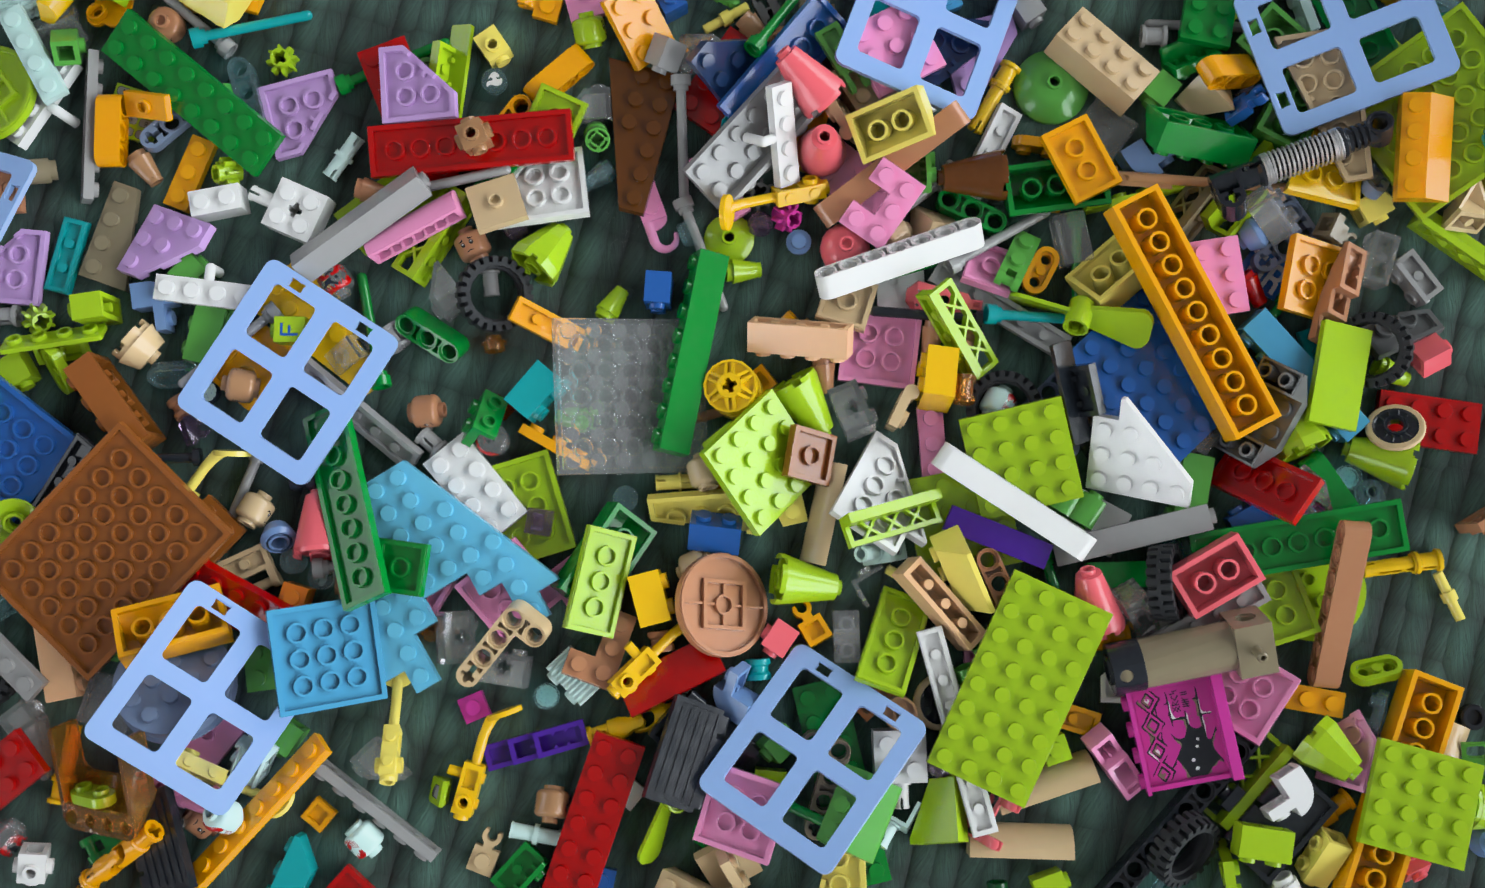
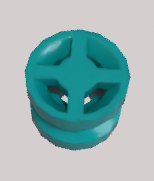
(759, 669)

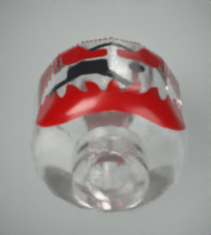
(337, 281)
(496, 447)
(11, 836)

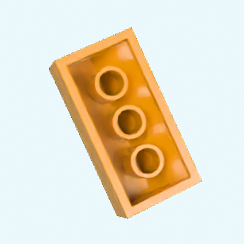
(1423, 147)
(138, 621)

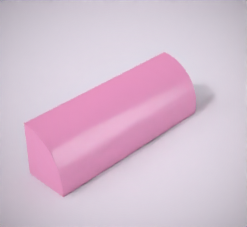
(415, 227)

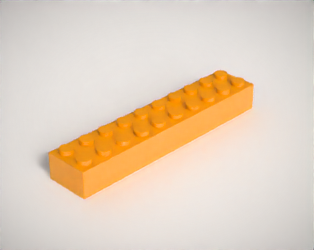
(1192, 314)
(1421, 717)

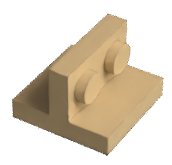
(725, 868)

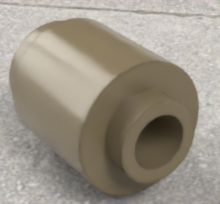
(45, 171)

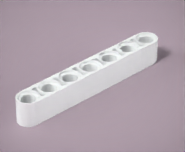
(899, 258)
(1014, 501)

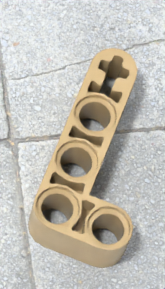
(496, 644)

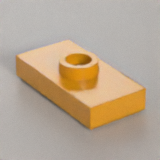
(148, 105)

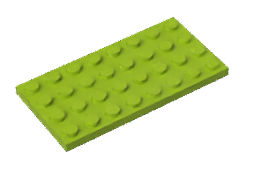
(1019, 688)

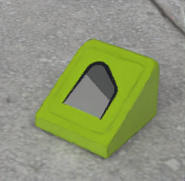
(440, 790)

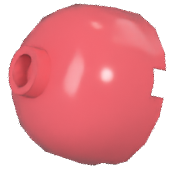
(841, 244)

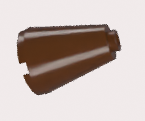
(977, 176)

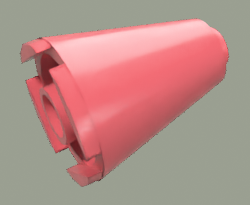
(812, 83)
(821, 151)
(311, 533)
(1094, 589)

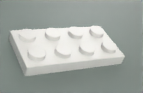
(475, 483)

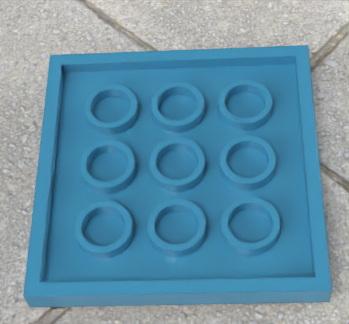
(325, 657)

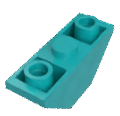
(298, 865)

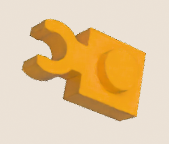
(812, 627)

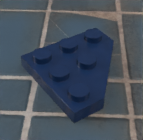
(954, 51)
(720, 63)

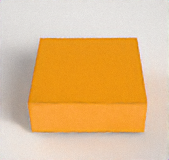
(319, 814)

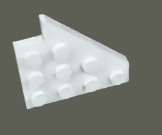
(553, 191)
(1134, 460)
(874, 481)

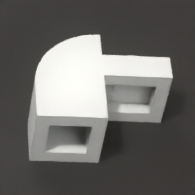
(1295, 792)

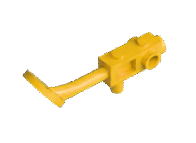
(808, 190)
(640, 665)
(472, 773)

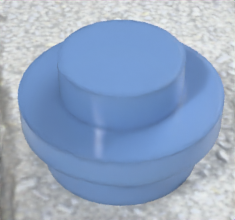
(798, 242)

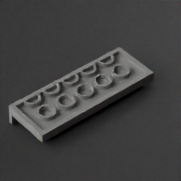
(728, 162)

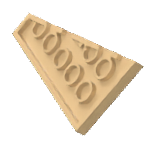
(1323, 81)

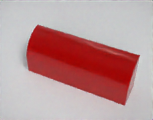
(673, 676)

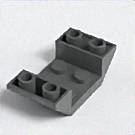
(1290, 396)

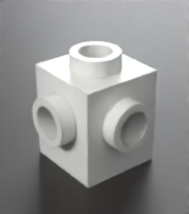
(33, 863)

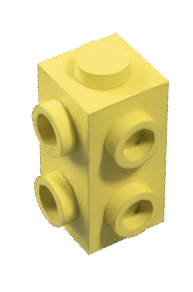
(1323, 857)

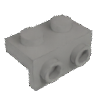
(1415, 279)

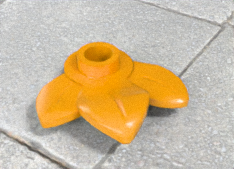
(106, 13)

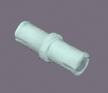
(343, 156)
(534, 833)

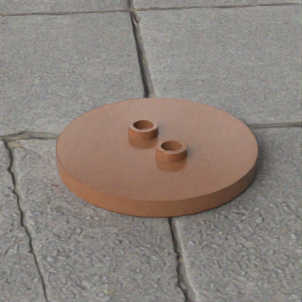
(721, 605)

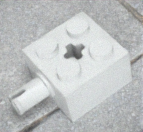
(284, 205)
(913, 771)

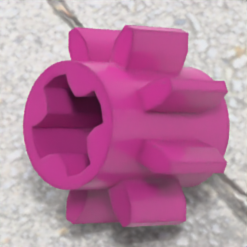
(786, 217)

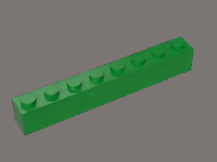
(690, 353)

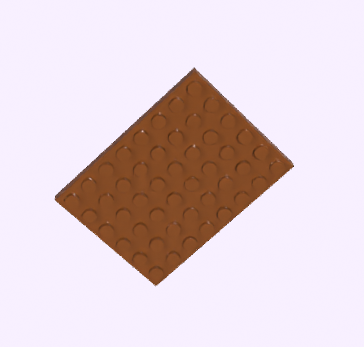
(104, 541)

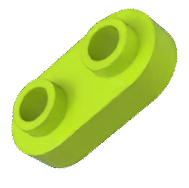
(56, 361)
(1373, 670)
(93, 795)

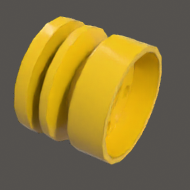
(745, 392)

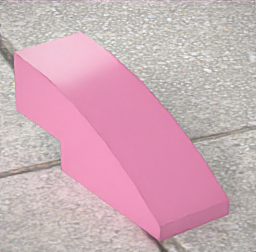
(1113, 760)

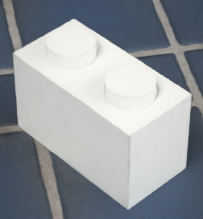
(219, 202)

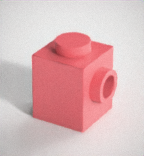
(1431, 355)
(778, 638)

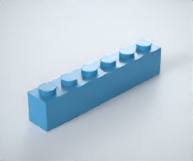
(1270, 338)

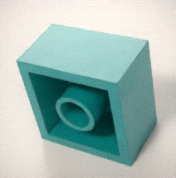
(533, 393)

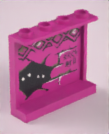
(1182, 734)

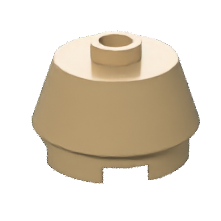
(140, 346)

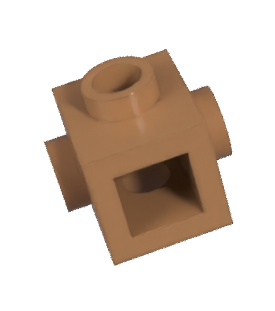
(480, 141)

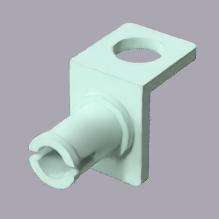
(872, 554)
(898, 825)

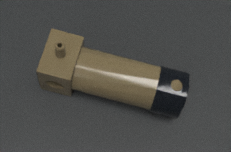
(1237, 643)

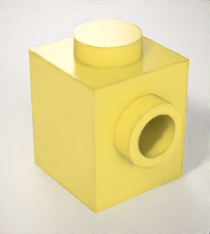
(493, 47)
(1373, 210)

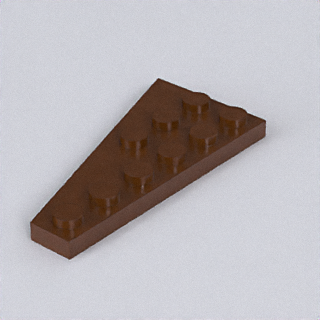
(641, 120)

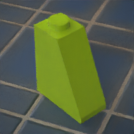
(941, 814)

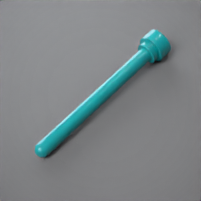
(200, 36)
(994, 314)

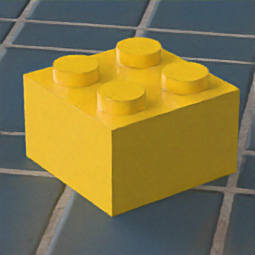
(937, 378)
(650, 597)

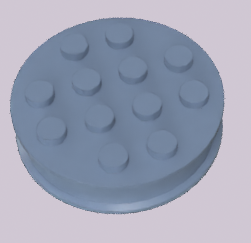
(158, 707)

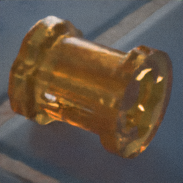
(964, 390)

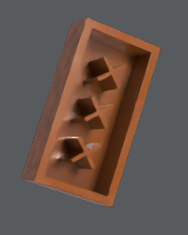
(111, 397)

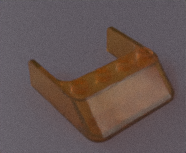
(133, 787)

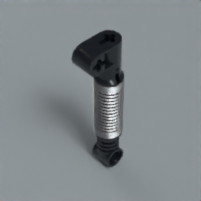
(1270, 166)

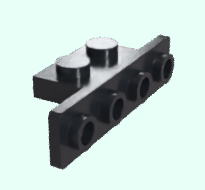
(1079, 390)

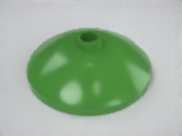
(1040, 98)

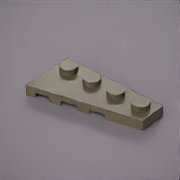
(113, 237)

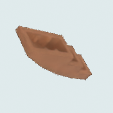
(1340, 287)

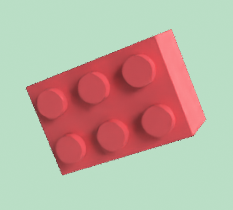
(1215, 575)

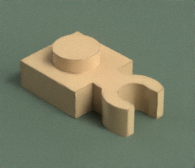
(484, 855)

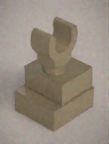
(1332, 229)

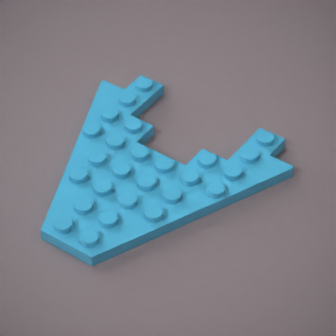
(420, 511)

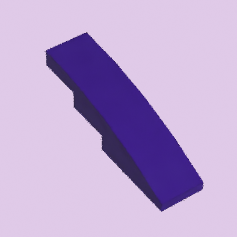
(999, 537)
(536, 745)

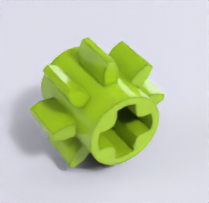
(275, 60)
(226, 171)
(31, 318)

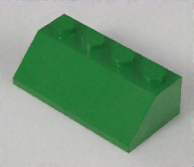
(1197, 137)
(1038, 189)
(616, 518)

